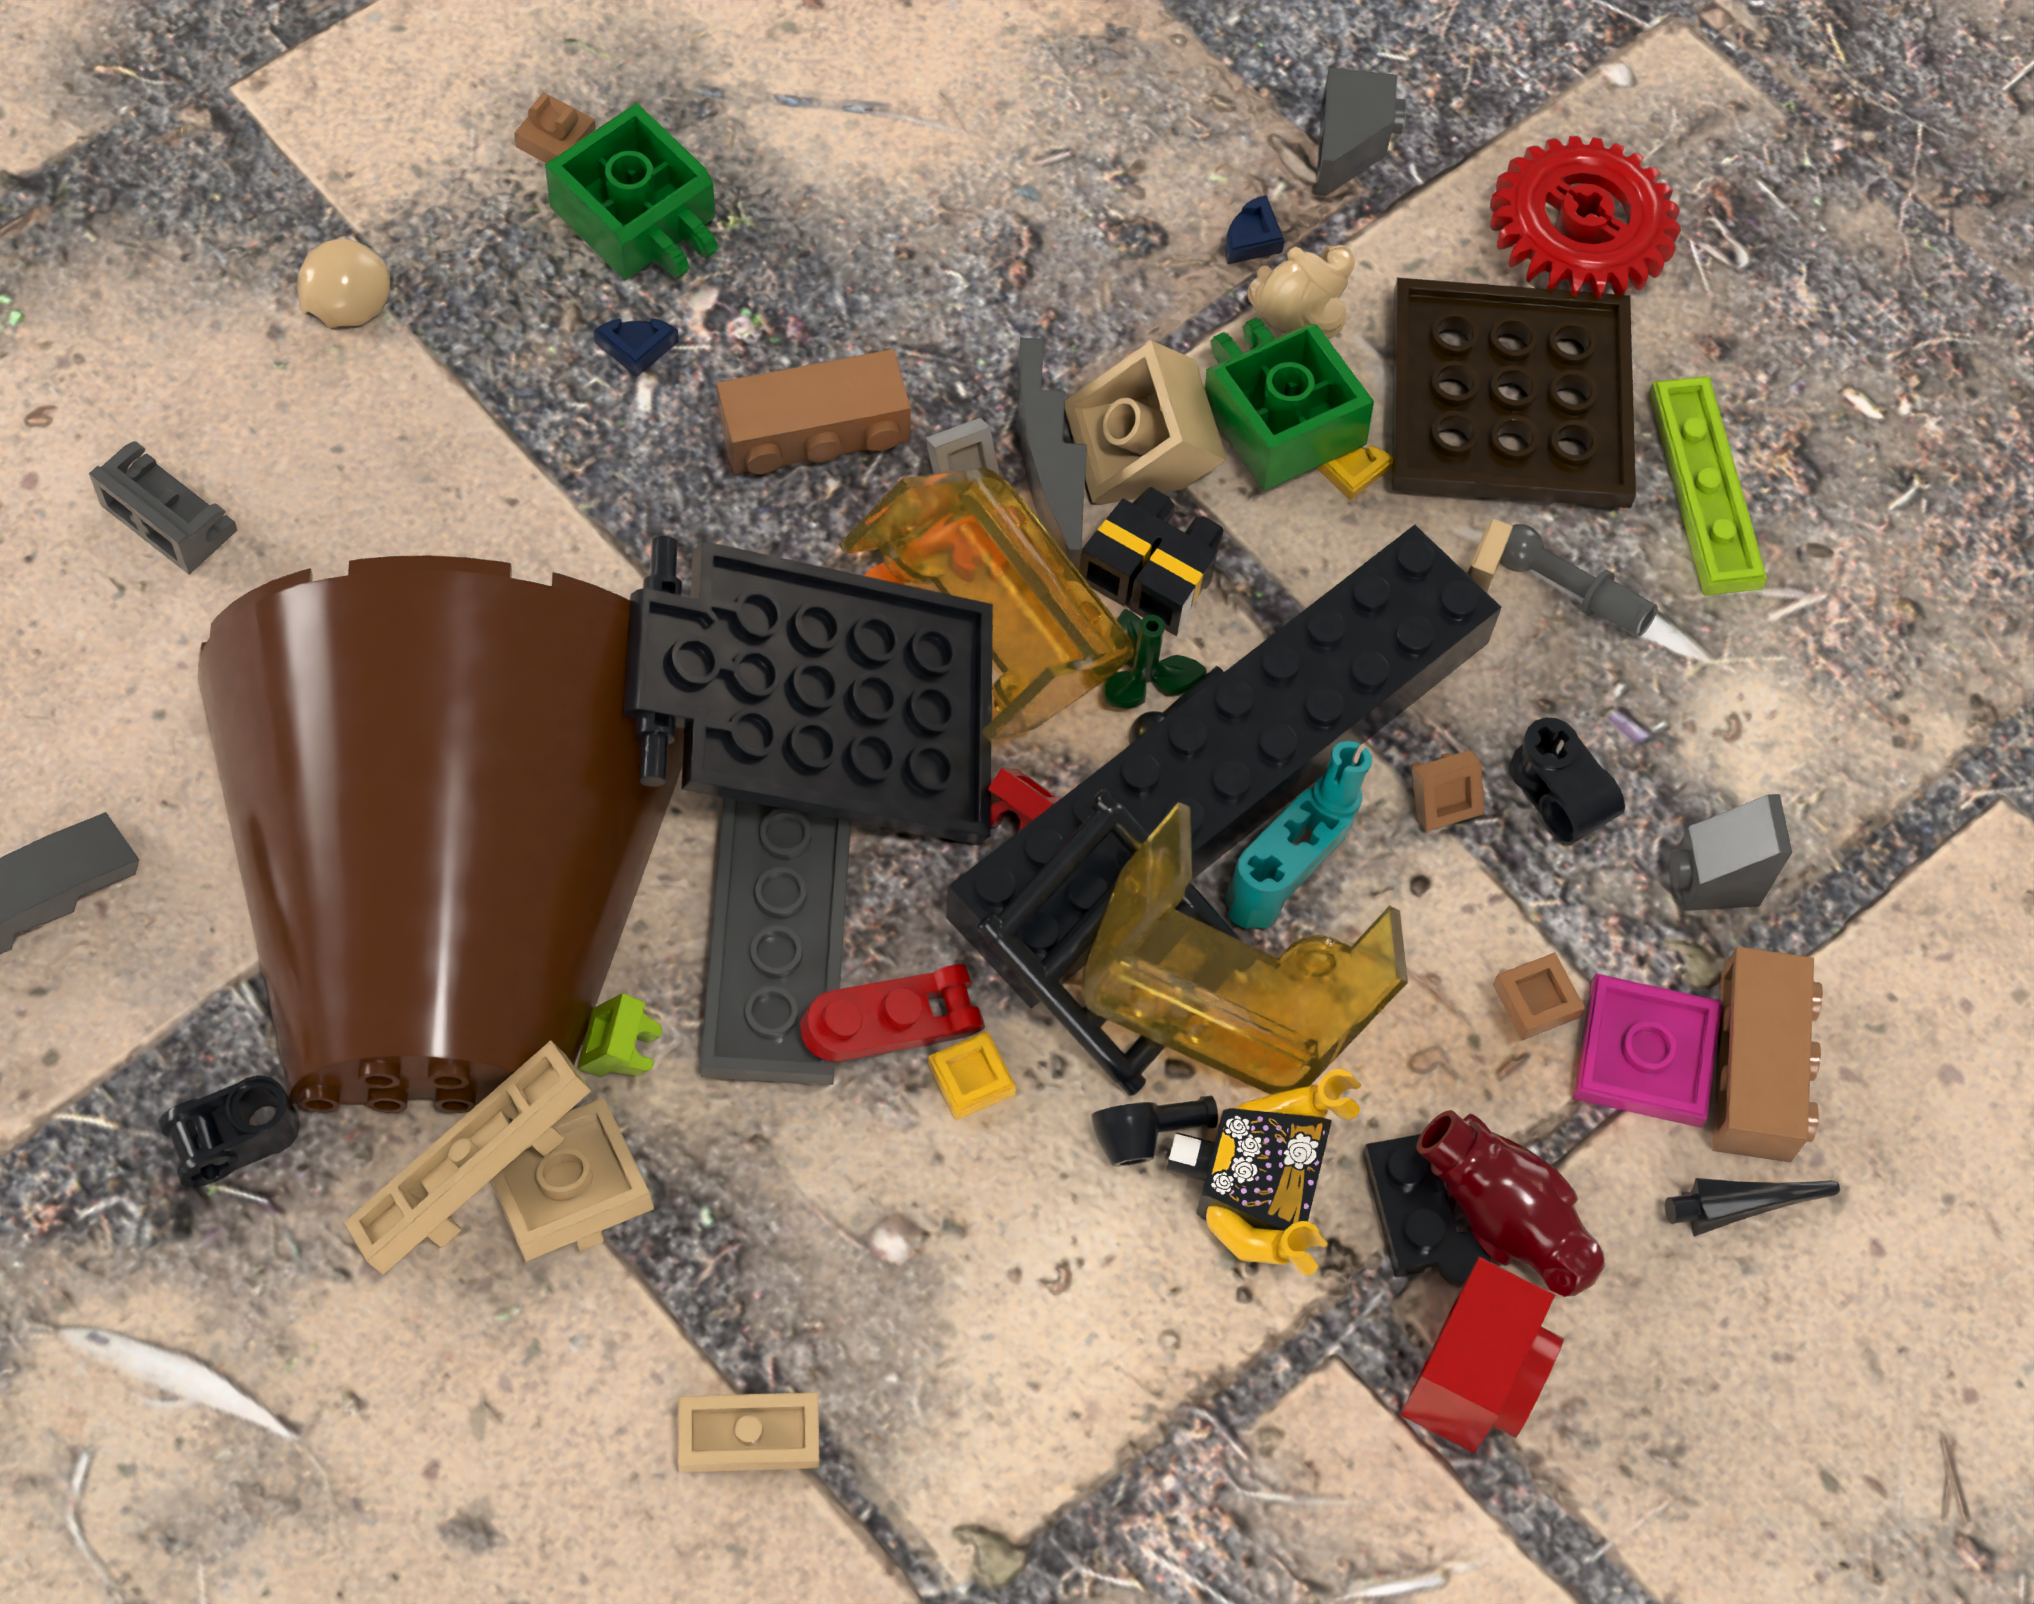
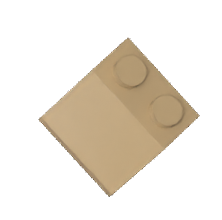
(1145, 426)

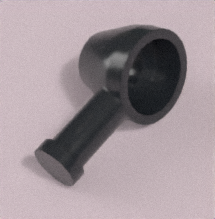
(1131, 1130)

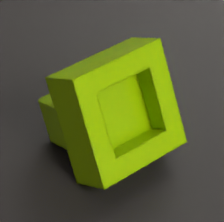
(613, 1035)

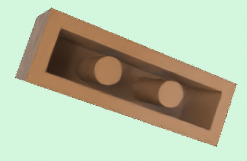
(814, 412)
(1766, 1055)

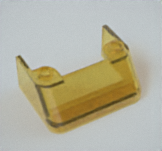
(987, 545)
(1223, 999)

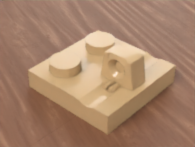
(575, 1188)

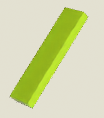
(1707, 486)

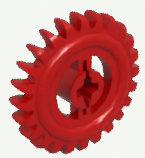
(1587, 238)

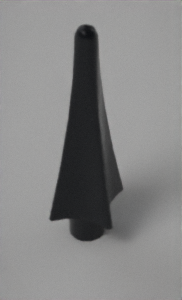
(1723, 1202)

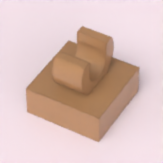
(552, 128)
(1448, 790)
(1538, 996)

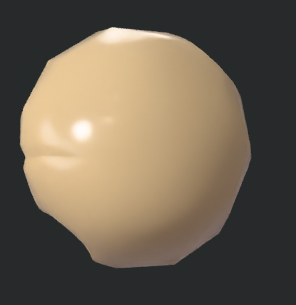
(343, 283)

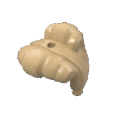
(1304, 290)

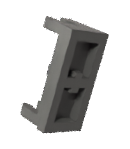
(160, 508)

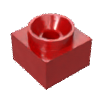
(1486, 1359)

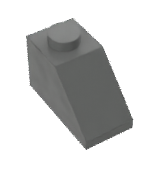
(1355, 124)
(1732, 856)

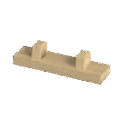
(467, 1158)

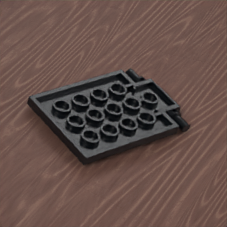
(814, 690)

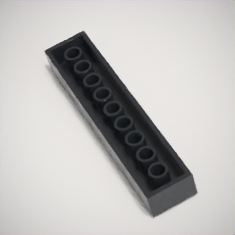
(1249, 735)

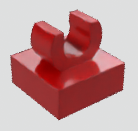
(1019, 795)

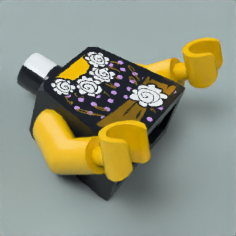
(1266, 1170)

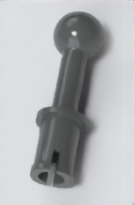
(1600, 593)

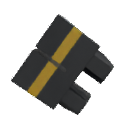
(1150, 559)

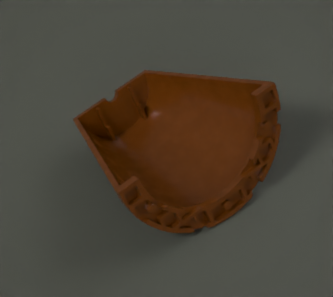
(429, 817)

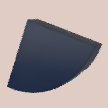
(1253, 233)
(636, 343)

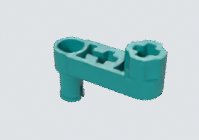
(1276, 868)

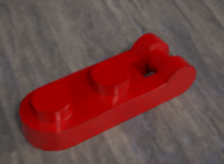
(890, 1015)

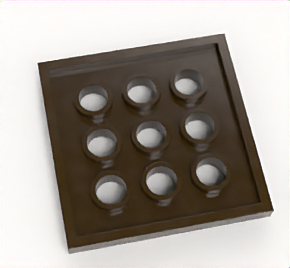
(1484, 465)

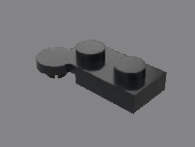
(1417, 1213)

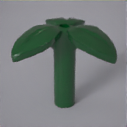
(1170, 675)

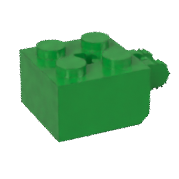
(634, 195)
(1286, 401)

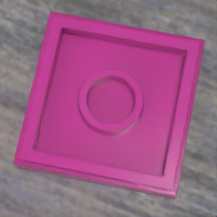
(1648, 1050)

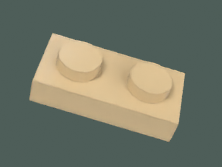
(748, 1432)

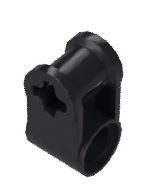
(1565, 784)
(225, 1131)

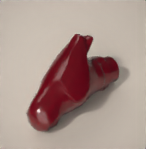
(1513, 1202)

